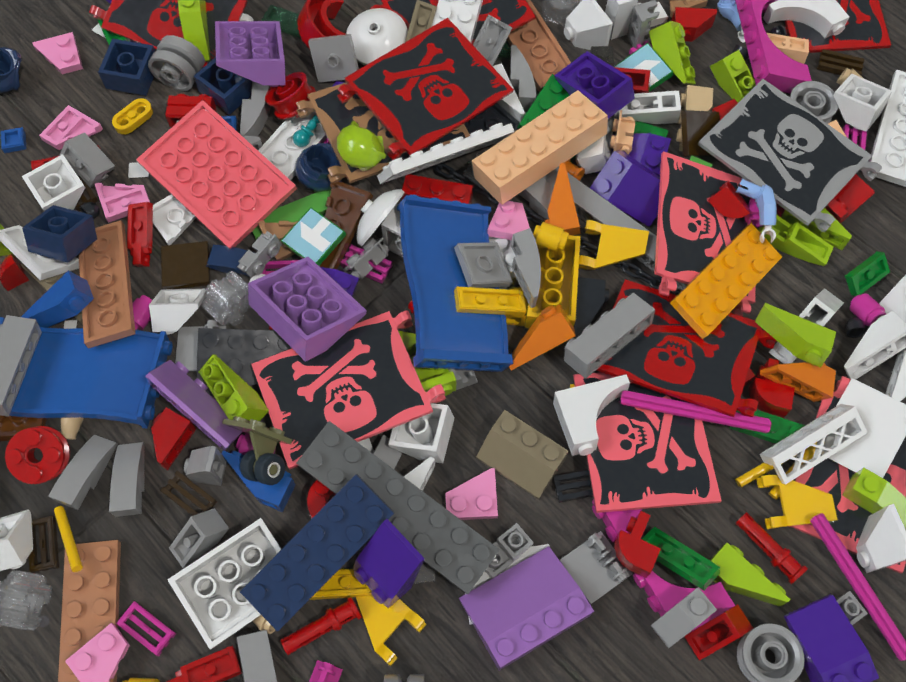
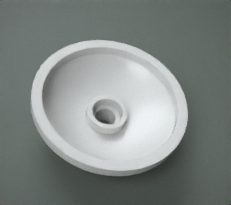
(373, 44)
(375, 213)

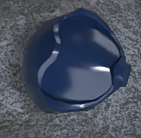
(9, 69)
(313, 166)

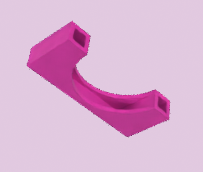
(764, 56)
(662, 593)

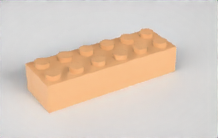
(540, 147)

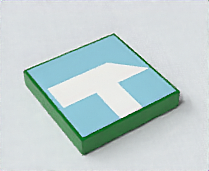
(648, 59)
(313, 237)

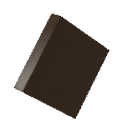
(694, 127)
(185, 265)

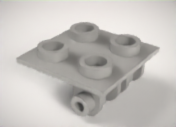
(188, 344)
(595, 567)

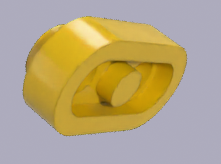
(131, 117)

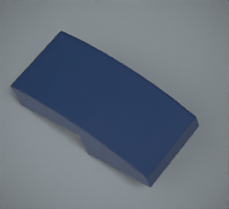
(225, 259)

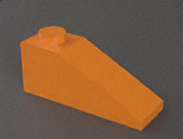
(562, 206)
(546, 332)
(808, 379)

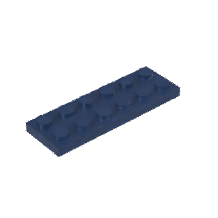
(317, 552)

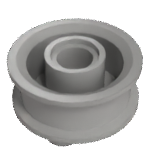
(816, 98)
(785, 646)

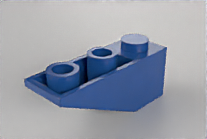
(273, 496)

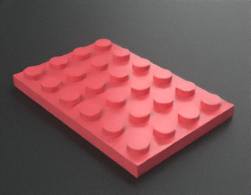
(216, 174)

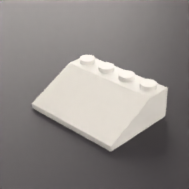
(214, 582)

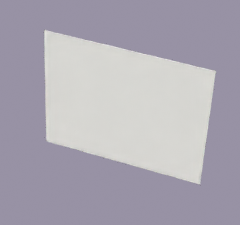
(885, 426)

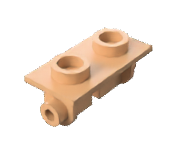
(622, 127)

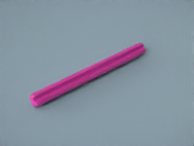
(693, 411)
(860, 585)

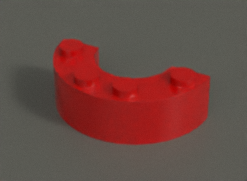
(314, 20)

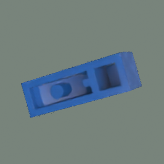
(61, 301)

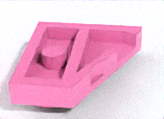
(61, 52)
(67, 126)
(118, 197)
(508, 220)
(474, 498)
(100, 656)

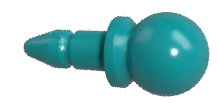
(302, 137)

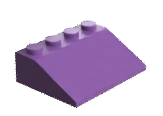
(251, 50)
(304, 307)
(192, 401)
(525, 607)

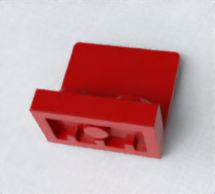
(849, 199)

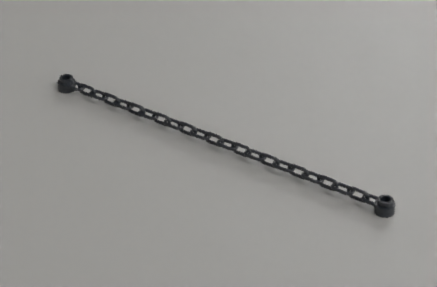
(625, 265)

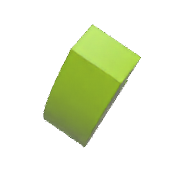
(799, 242)

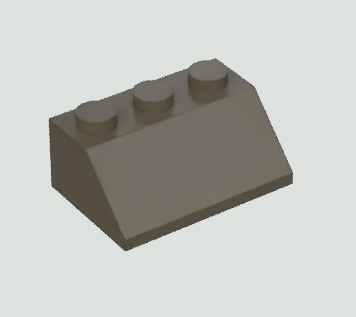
(522, 454)

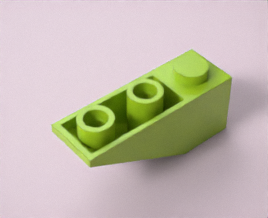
(671, 47)
(733, 76)
(232, 391)
(746, 578)

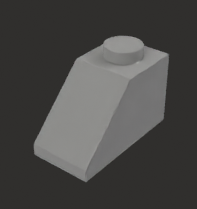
(205, 466)
(198, 536)
(683, 617)

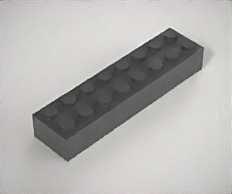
(432, 530)

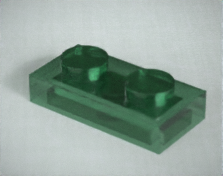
(287, 19)

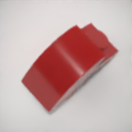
(772, 396)
(632, 550)

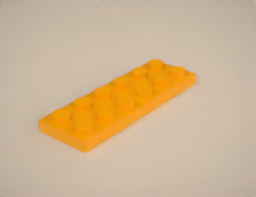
(725, 281)

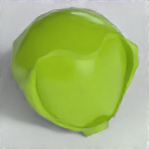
(360, 147)

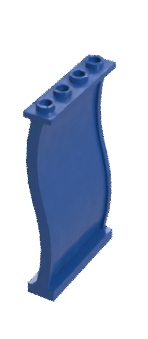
(443, 335)
(92, 382)

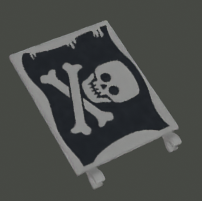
(790, 150)

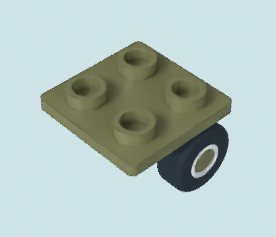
(261, 462)

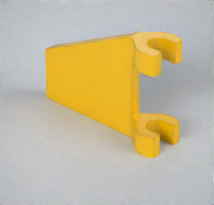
(614, 246)
(798, 503)
(384, 621)

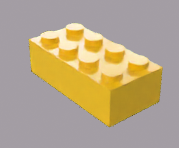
(558, 280)

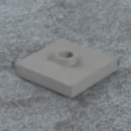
(333, 57)
(483, 265)

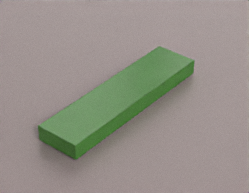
(294, 211)

